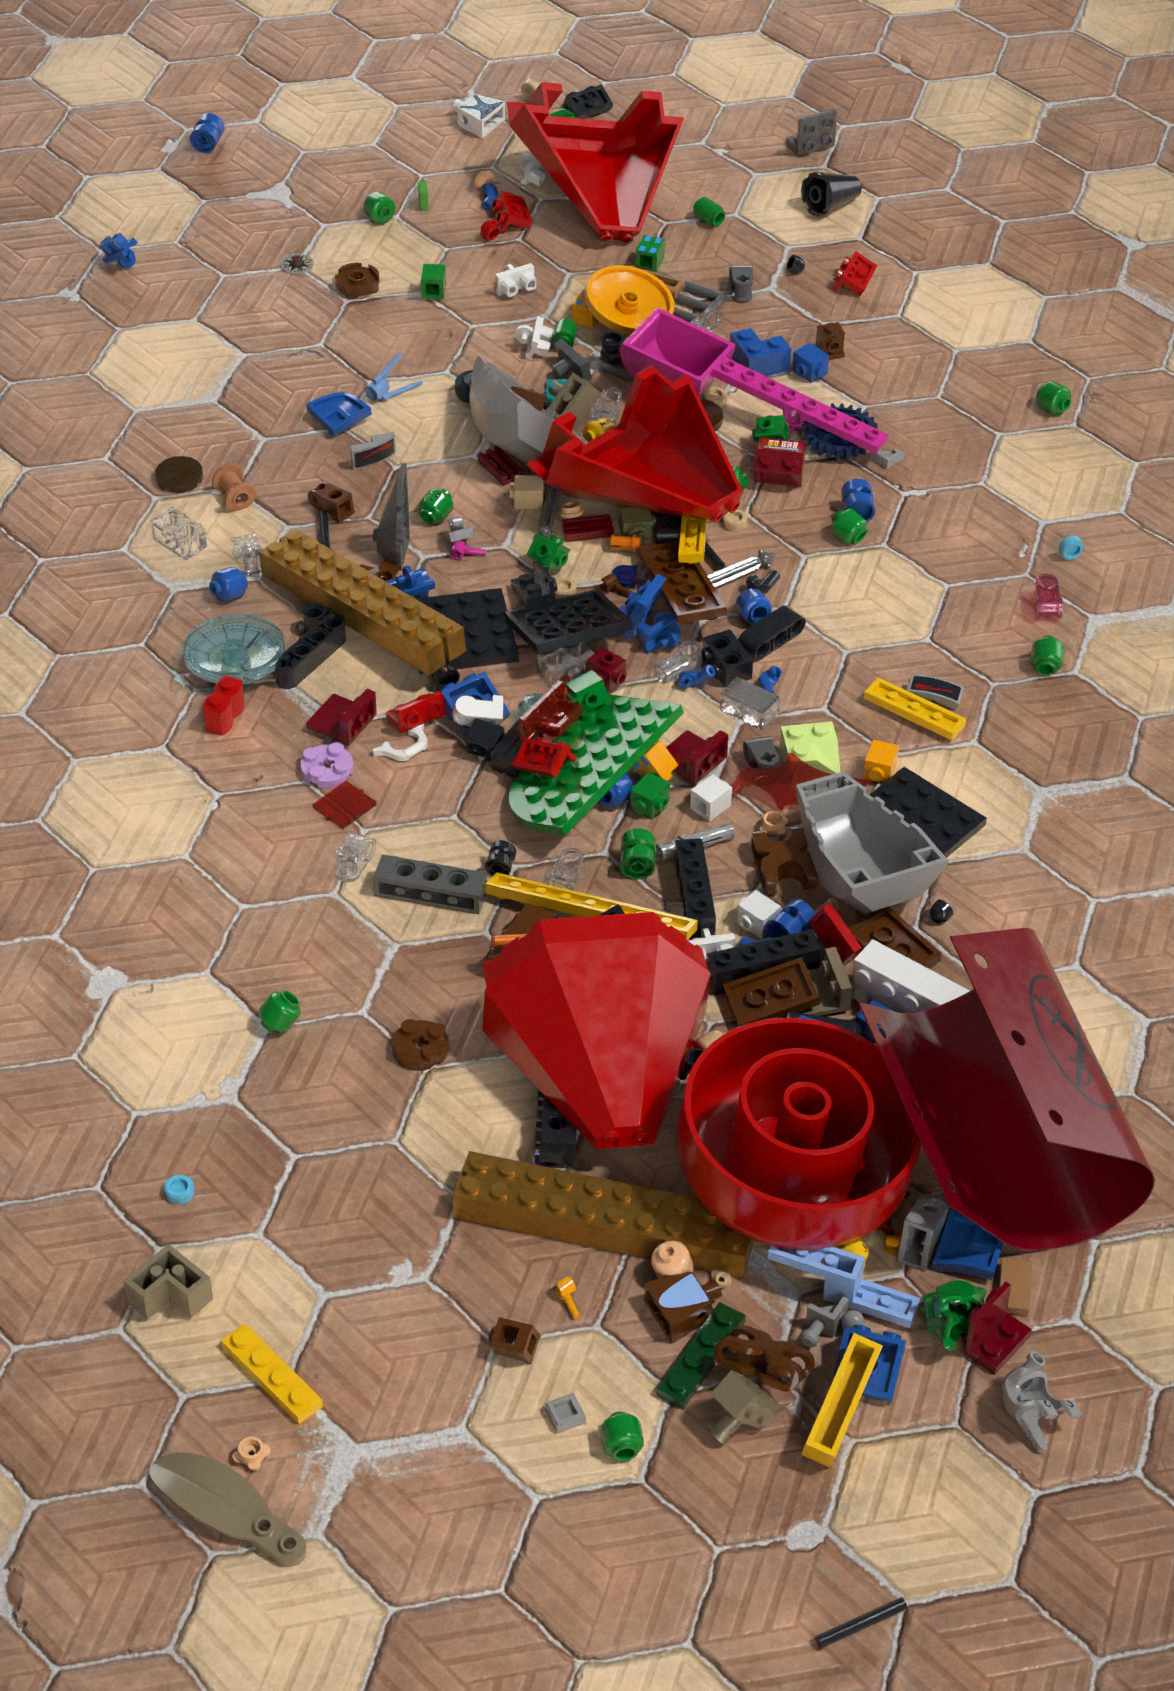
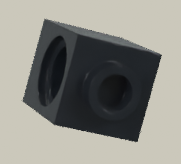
(482, 737)

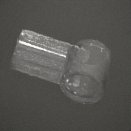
(686, 659)

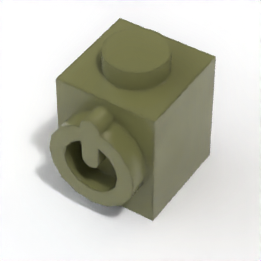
(637, 522)

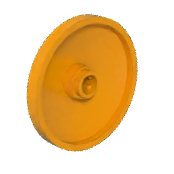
(625, 297)

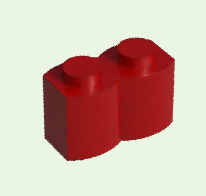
(223, 705)

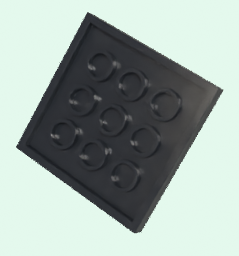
(569, 621)
(486, 628)
(937, 813)

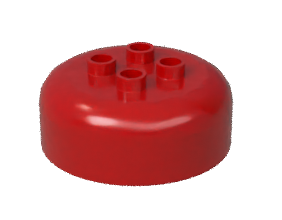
(796, 1134)

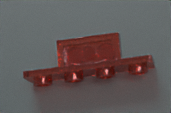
(550, 713)

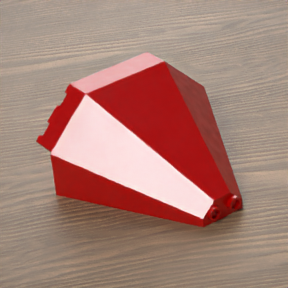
(601, 164)
(654, 460)
(600, 1018)

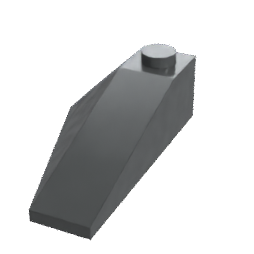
(394, 526)

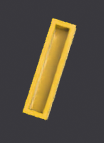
(841, 1400)

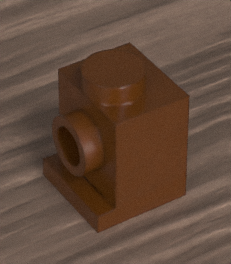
(831, 340)
(525, 1338)

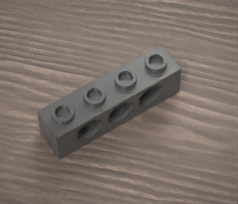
(430, 884)

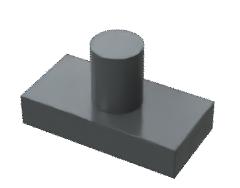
(570, 361)

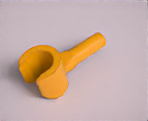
(893, 1243)
(563, 1291)

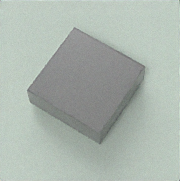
(565, 1413)

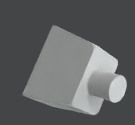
(924, 1219)

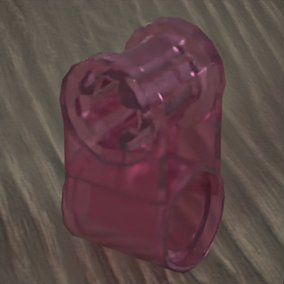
(1047, 597)

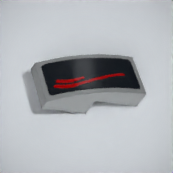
(371, 453)
(936, 689)

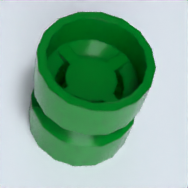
(637, 853)

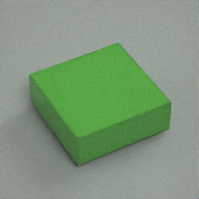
(423, 195)

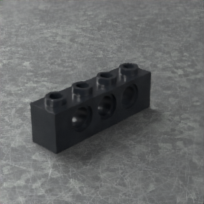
(694, 884)
(758, 956)
(557, 1135)

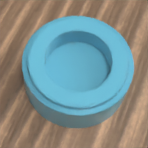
(1071, 547)
(179, 1189)

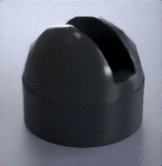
(795, 264)
(940, 912)

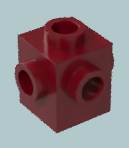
(608, 667)

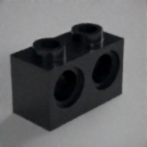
(727, 657)

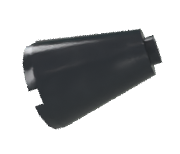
(828, 191)

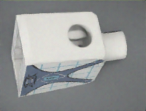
(479, 114)

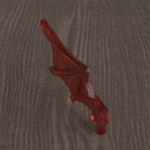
(781, 781)

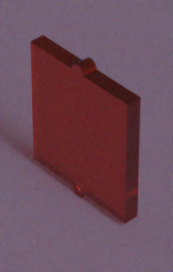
(344, 804)

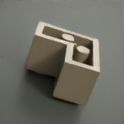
(165, 1279)

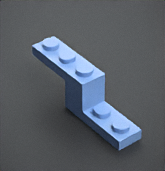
(845, 1278)

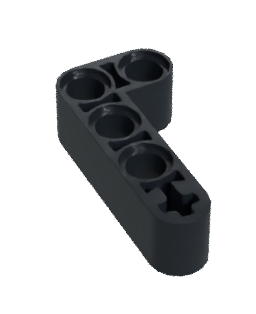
(323, 636)

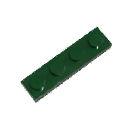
(698, 1357)

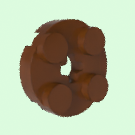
(366, 282)
(415, 1032)

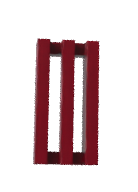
(503, 462)
(587, 527)

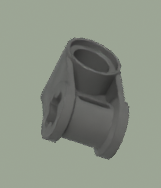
(741, 281)
(761, 753)

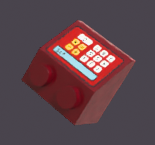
(780, 461)

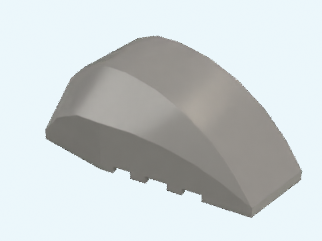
(507, 417)
(864, 848)

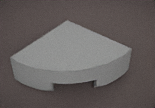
(888, 458)

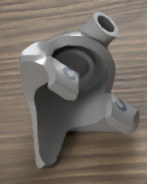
(1028, 1399)

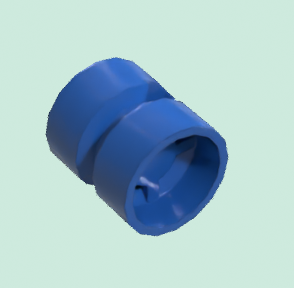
(207, 132)
(858, 496)
(790, 920)

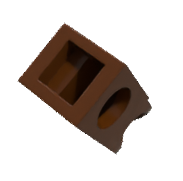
(332, 500)

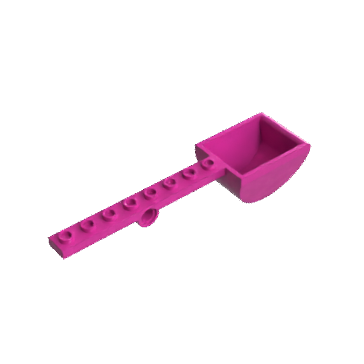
(684, 349)

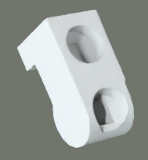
(468, 709)

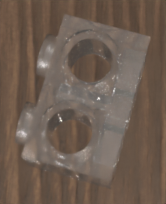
(179, 533)
(563, 662)

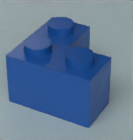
(763, 356)

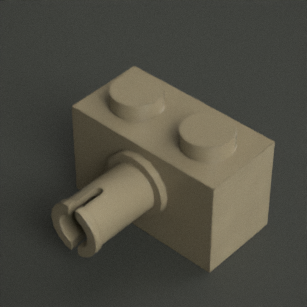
(575, 397)
(745, 1404)

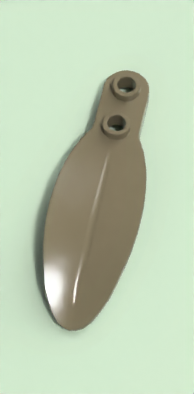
(225, 1504)

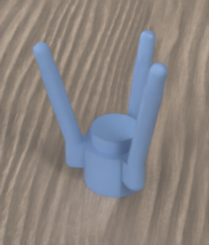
(379, 386)

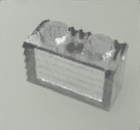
(749, 703)

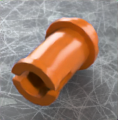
(627, 543)

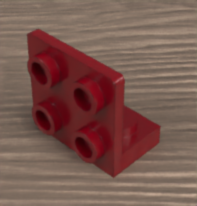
(344, 718)
(698, 756)
(993, 1332)

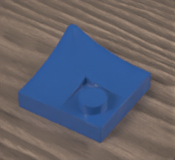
(338, 411)
(967, 1248)

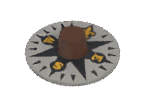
(297, 263)

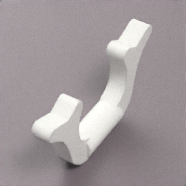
(406, 754)

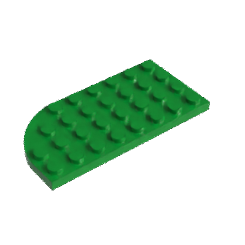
(606, 747)

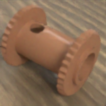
(229, 480)

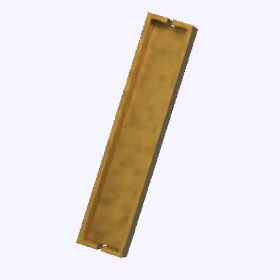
(364, 600)
(594, 1212)

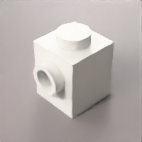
(711, 797)
(755, 912)

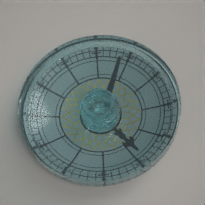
(233, 647)

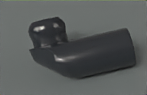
(764, 584)

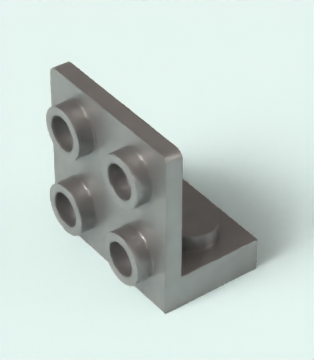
(814, 133)

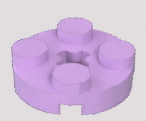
(326, 778)

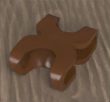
(783, 860)
(764, 1358)

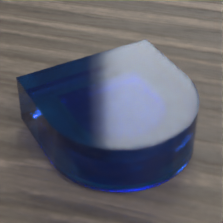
(626, 575)

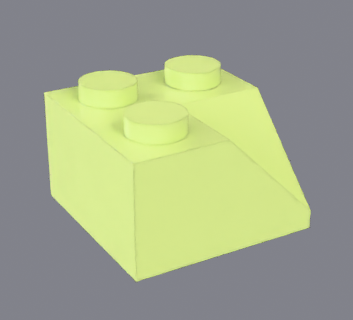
(813, 744)

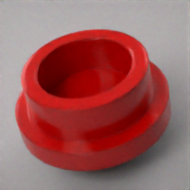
(490, 229)

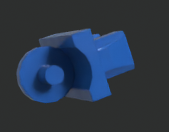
(118, 249)
(413, 582)
(662, 633)

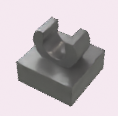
(457, 531)

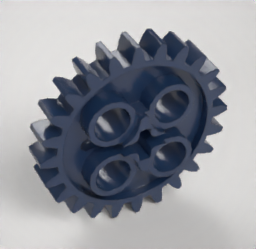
(831, 444)

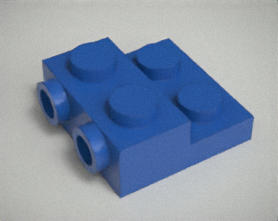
(642, 602)
(473, 685)
(887, 1368)

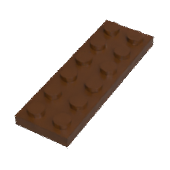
(687, 586)

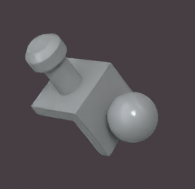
(828, 1321)

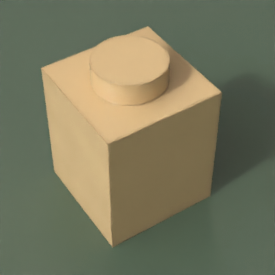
(527, 492)

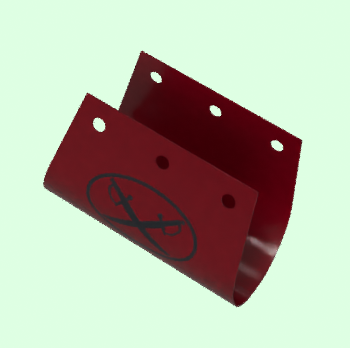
(1015, 1101)

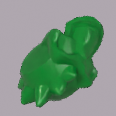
(949, 1310)

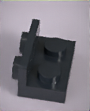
(588, 102)
(535, 588)

